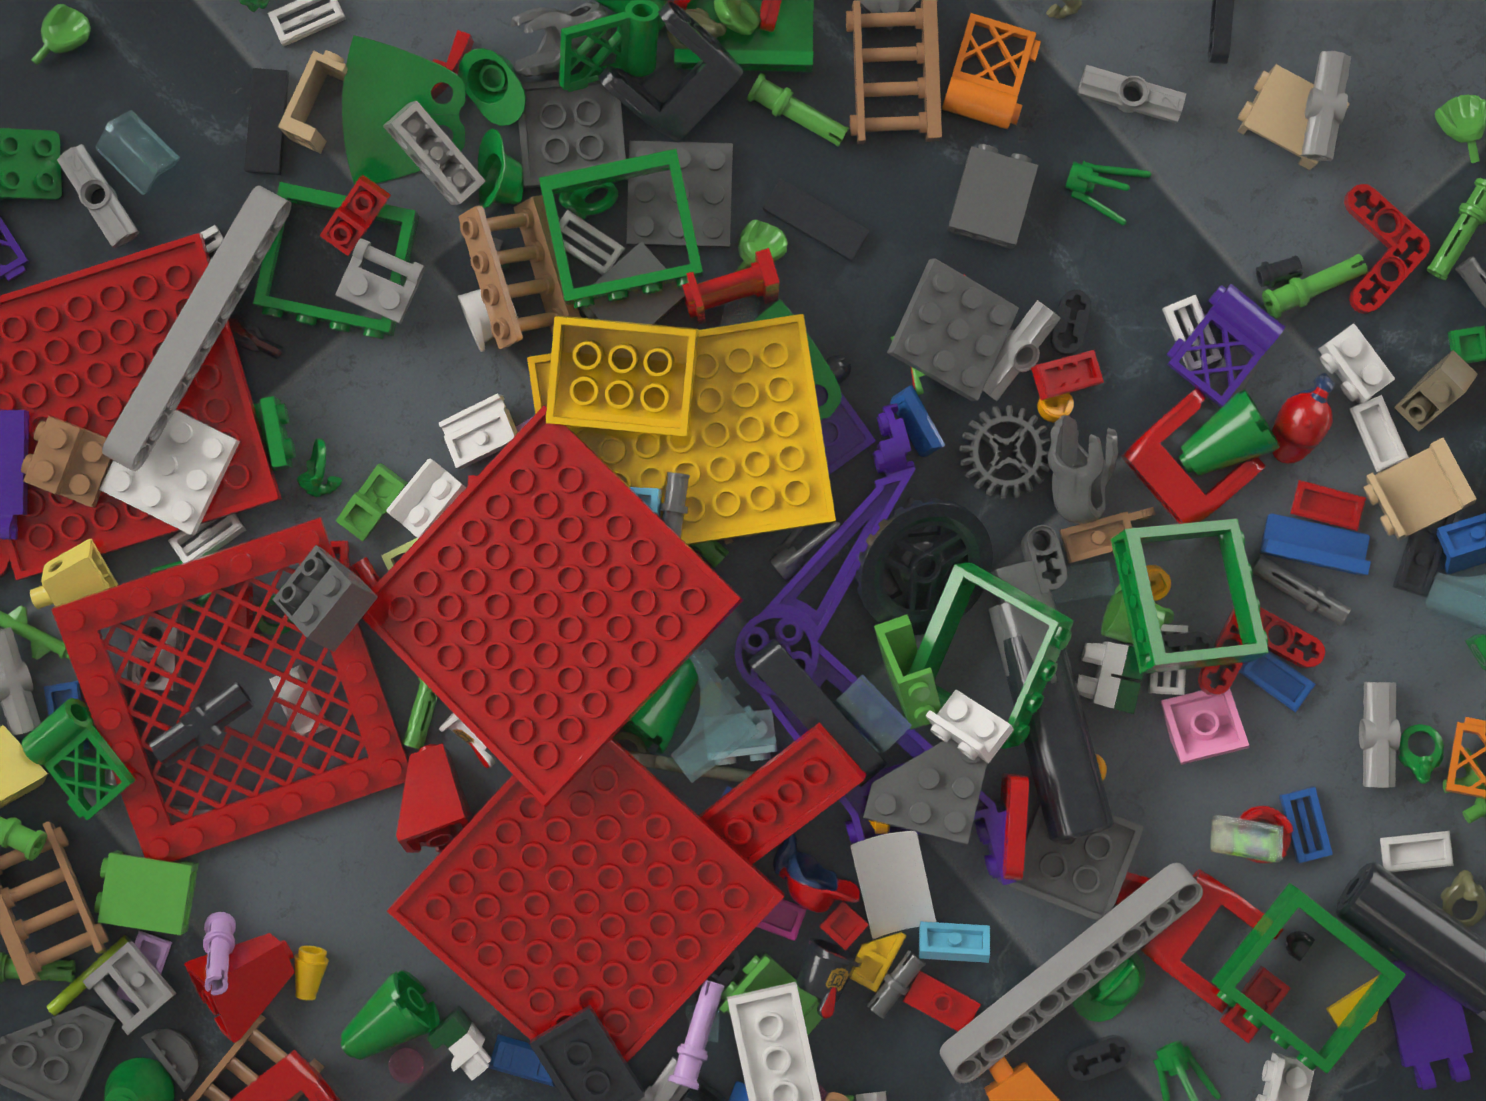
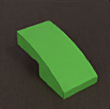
(371, 502)

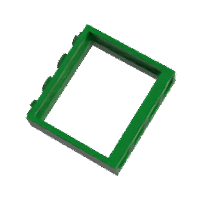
(608, 173)
(309, 314)
(1141, 605)
(948, 616)
(1257, 942)

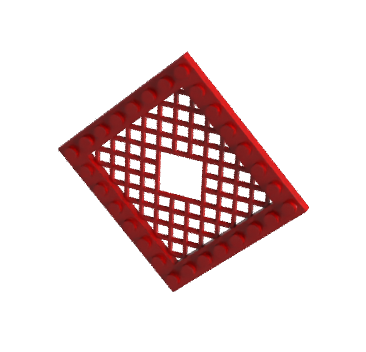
(88, 651)

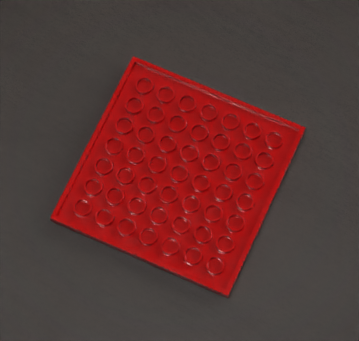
(79, 354)
(548, 605)
(587, 901)

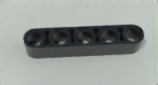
(813, 705)

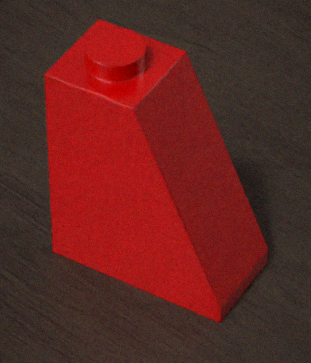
(432, 801)
(255, 977)

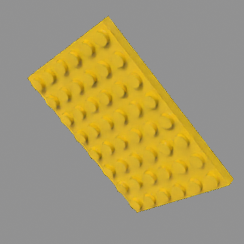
(749, 437)

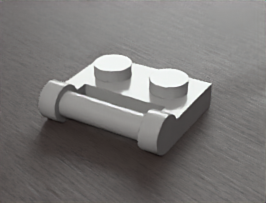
(375, 291)
(137, 979)

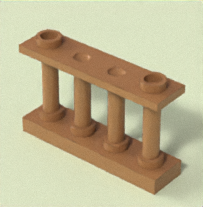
(925, 87)
(17, 931)
(239, 1069)

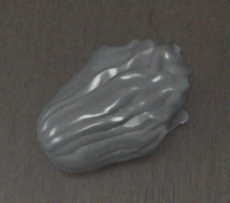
(552, 21)
(1079, 476)

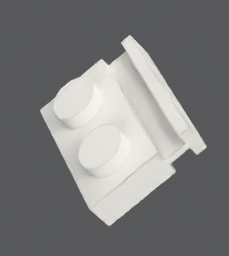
(478, 431)

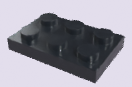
(586, 1060)

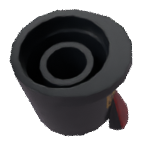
(826, 973)

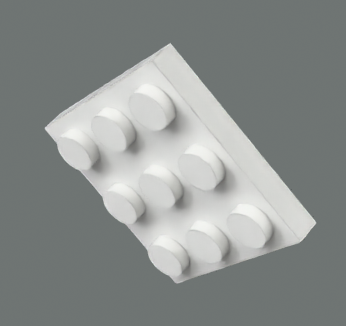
(177, 475)

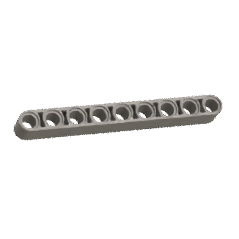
(196, 328)
(1070, 972)

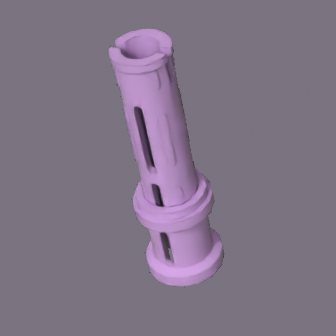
(218, 945)
(693, 1051)

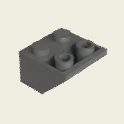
(324, 599)

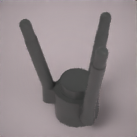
(790, 561)

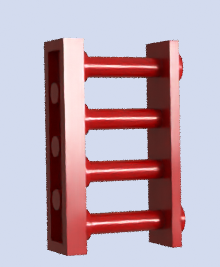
(757, 280)

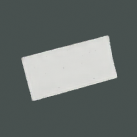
(893, 882)

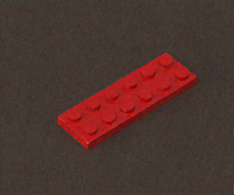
(784, 794)

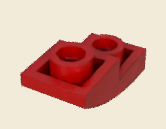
(355, 215)

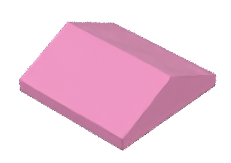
(1203, 725)

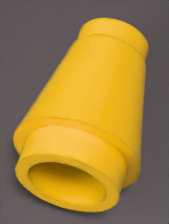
(309, 970)

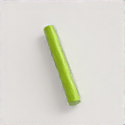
(78, 986)

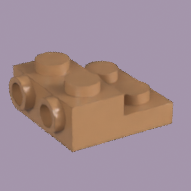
(67, 461)

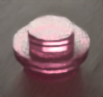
(406, 1065)

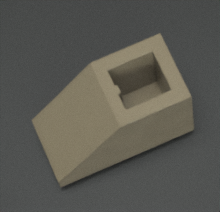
(1436, 390)

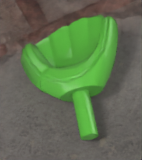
(737, 15)
(62, 31)
(1464, 121)
(760, 236)

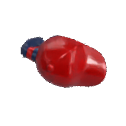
(1303, 421)
(808, 881)

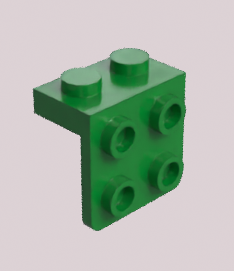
(29, 164)
(272, 420)

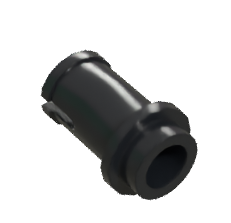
(1279, 271)

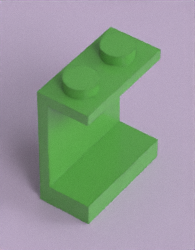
(914, 691)
(146, 893)
(767, 973)

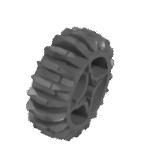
(993, 441)

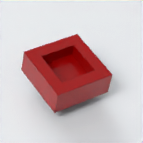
(844, 925)

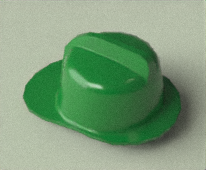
(493, 86)
(501, 172)
(1113, 991)

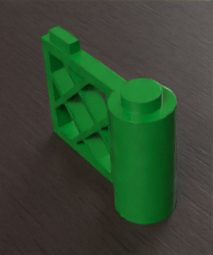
(633, 44)
(56, 740)

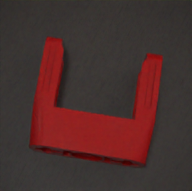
(1167, 478)
(1175, 940)
(286, 1080)

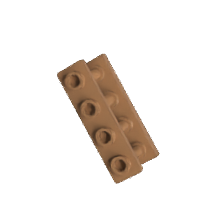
(487, 262)

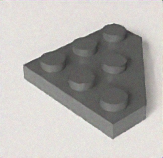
(930, 794)
(55, 1055)

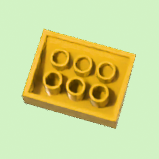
(621, 375)

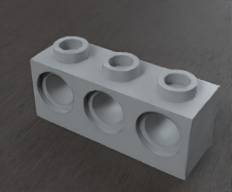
(434, 153)
(146, 650)

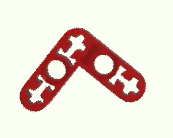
(1393, 241)
(1268, 620)
(1014, 796)

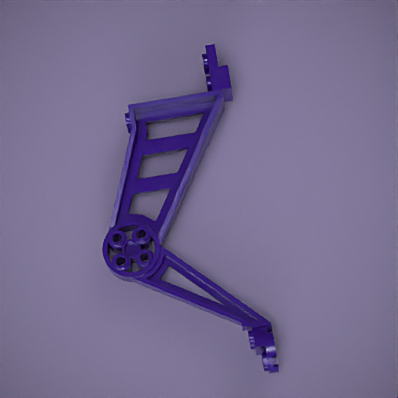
(822, 665)

